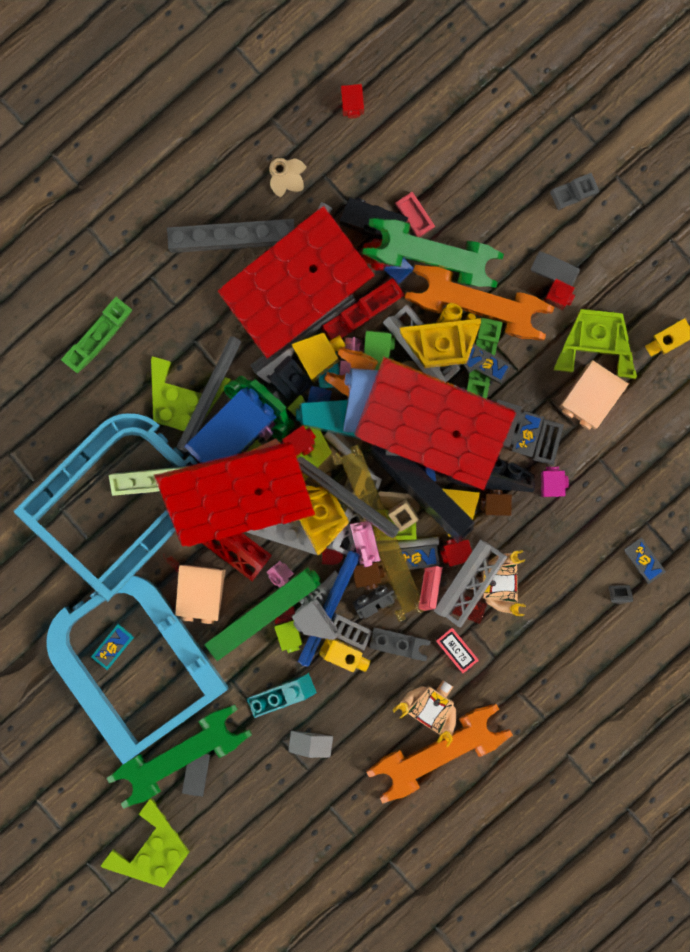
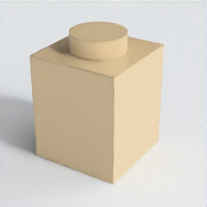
(403, 515)

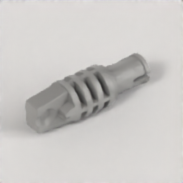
(320, 593)

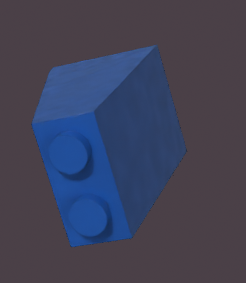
(232, 428)

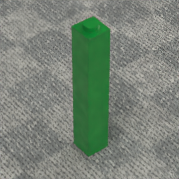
(263, 613)

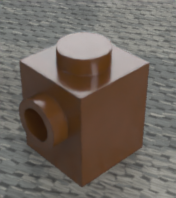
(496, 503)
(368, 576)

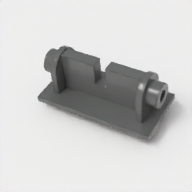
(366, 604)

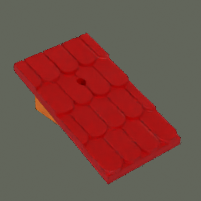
(295, 282)
(434, 423)
(235, 494)

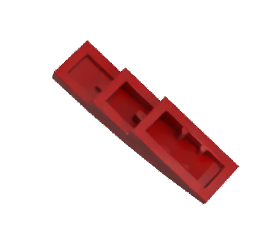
(363, 310)

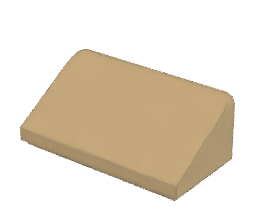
(391, 499)

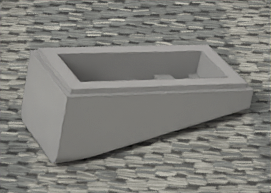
(269, 369)
(366, 635)

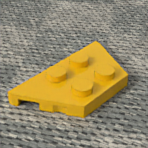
(442, 342)
(327, 521)

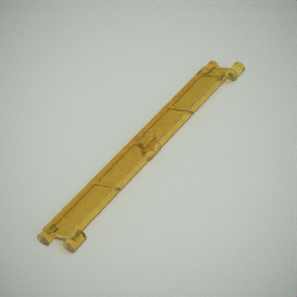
(387, 547)

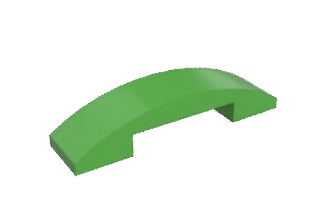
(98, 336)
(487, 339)

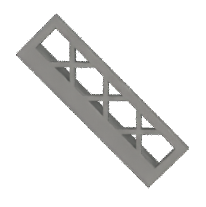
(394, 323)
(335, 544)
(467, 576)

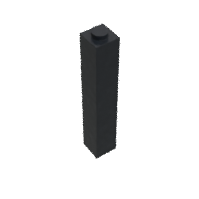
(425, 493)

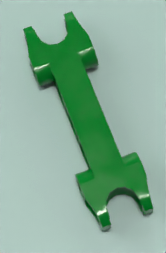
(400, 245)
(146, 775)

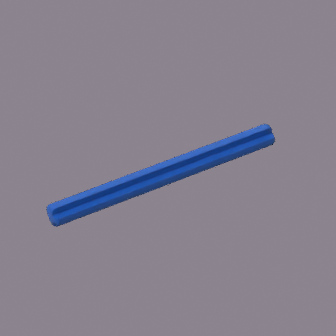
(331, 604)

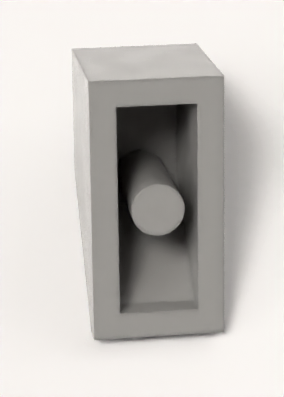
(315, 622)

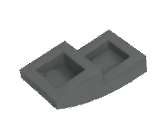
(575, 191)
(554, 268)

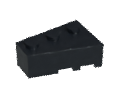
(358, 213)

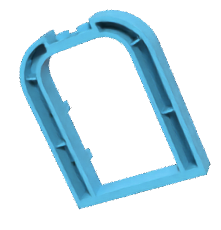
(73, 469)
(90, 694)

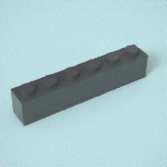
(228, 235)

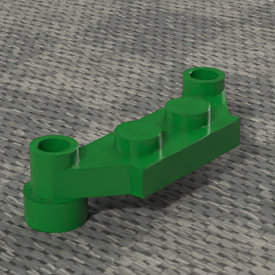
(282, 422)

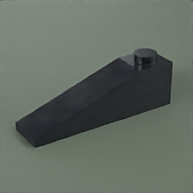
(506, 477)

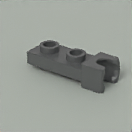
(398, 643)

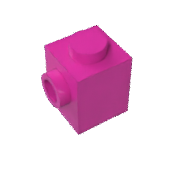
(553, 482)

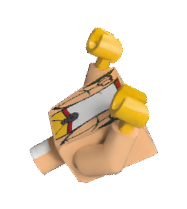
(502, 590)
(431, 709)

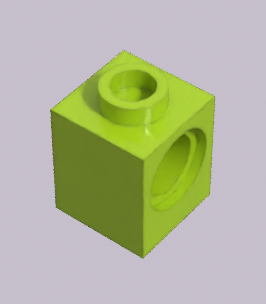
(288, 636)

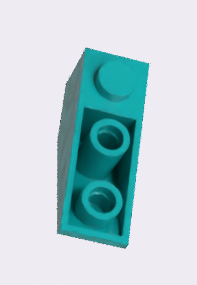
(282, 695)

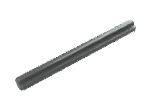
(345, 304)
(209, 392)
(347, 498)

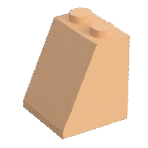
(592, 395)
(199, 593)

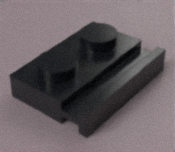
(290, 379)

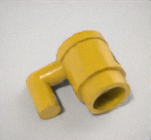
(453, 312)

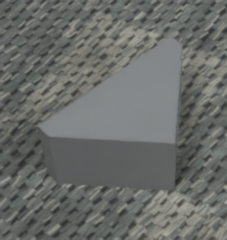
(310, 744)

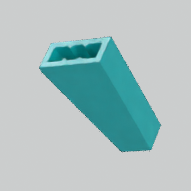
(324, 416)

